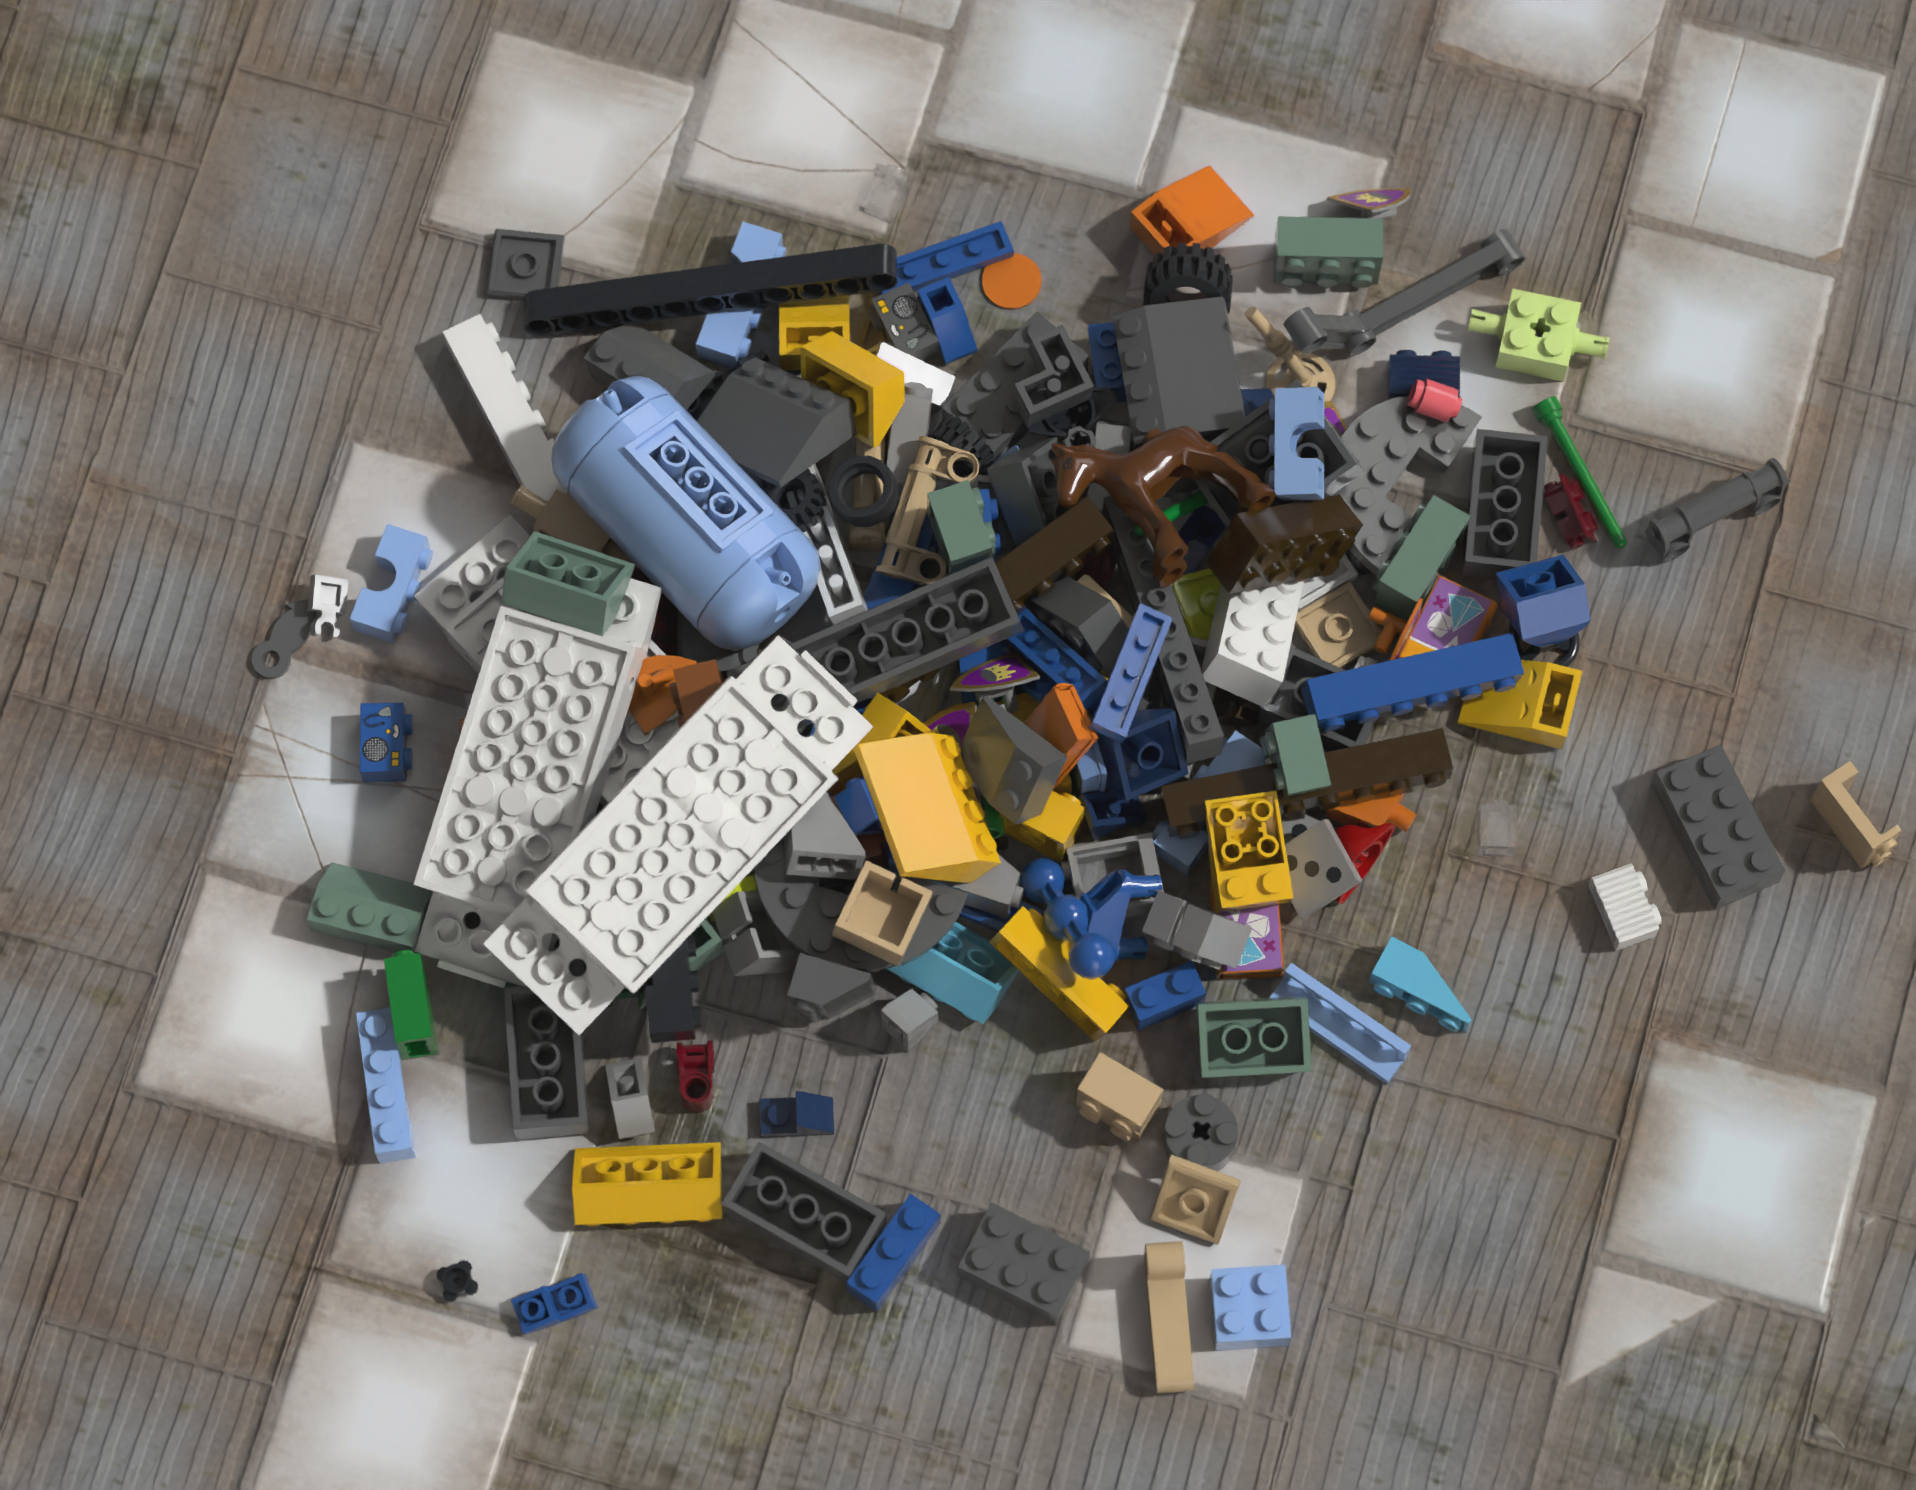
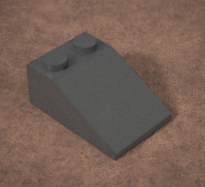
(1010, 762)

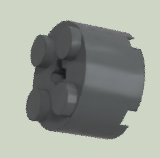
(1201, 1114)

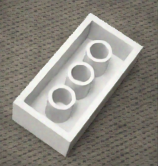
(1252, 640)

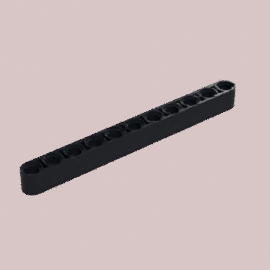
(710, 290)

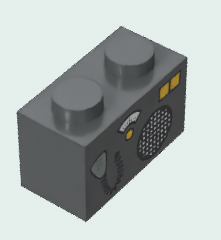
(904, 323)

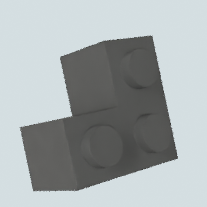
(1059, 380)

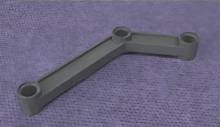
(1359, 331)

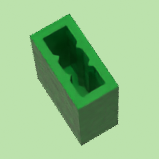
(411, 1005)

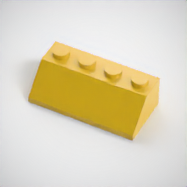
(1046, 965)
(647, 1184)

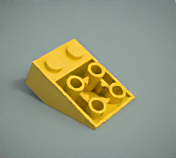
(808, 321)
(1533, 710)
(888, 722)
(1247, 852)

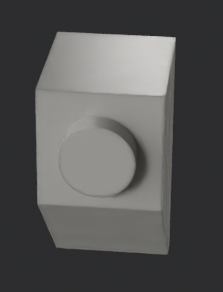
(909, 1018)
(630, 1098)

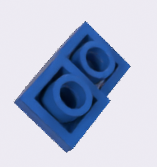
(554, 1304)

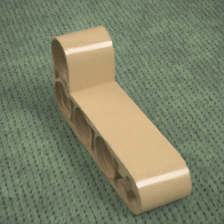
(1168, 1316)

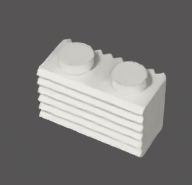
(1624, 906)

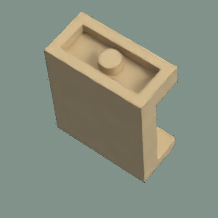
(1849, 821)

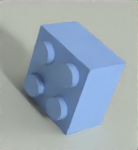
(1250, 1307)

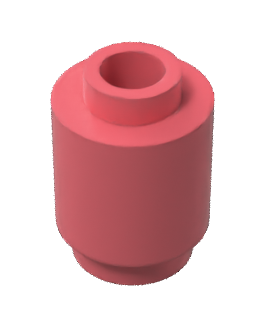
(1434, 400)

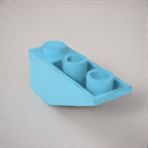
(1412, 977)

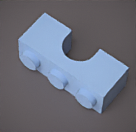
(1295, 413)
(383, 612)

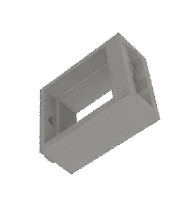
(1138, 844)

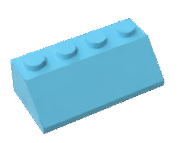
(962, 973)

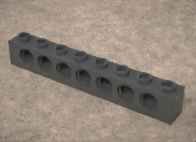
(1176, 664)

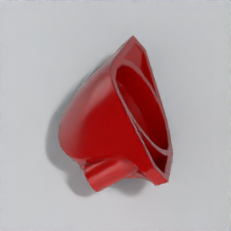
(1363, 848)

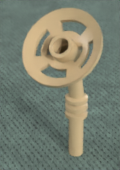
(1283, 350)

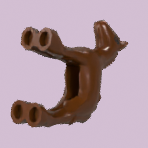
(1146, 476)

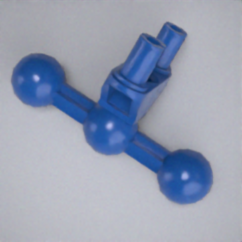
(1094, 920)

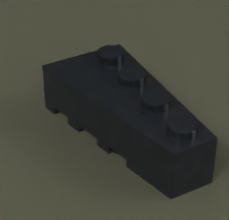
(671, 999)

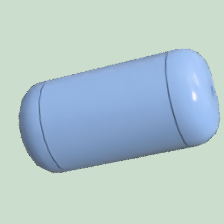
(685, 513)

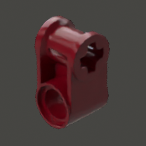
(696, 1068)

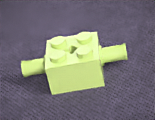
(1544, 315)

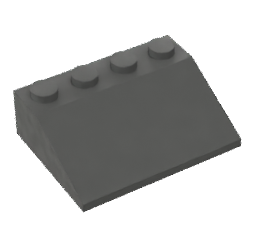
(1179, 367)
(776, 421)
(1249, 446)

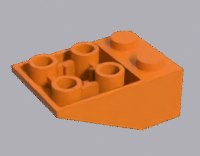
(1190, 211)

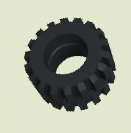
(1187, 268)

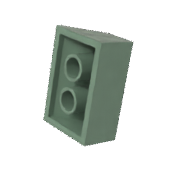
(566, 583)
(368, 908)

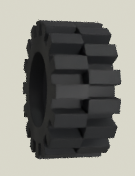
(961, 436)
(812, 501)

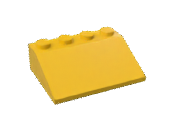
(928, 807)

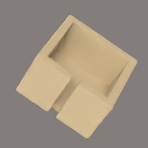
(880, 918)
(1118, 1098)

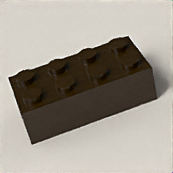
(1284, 544)

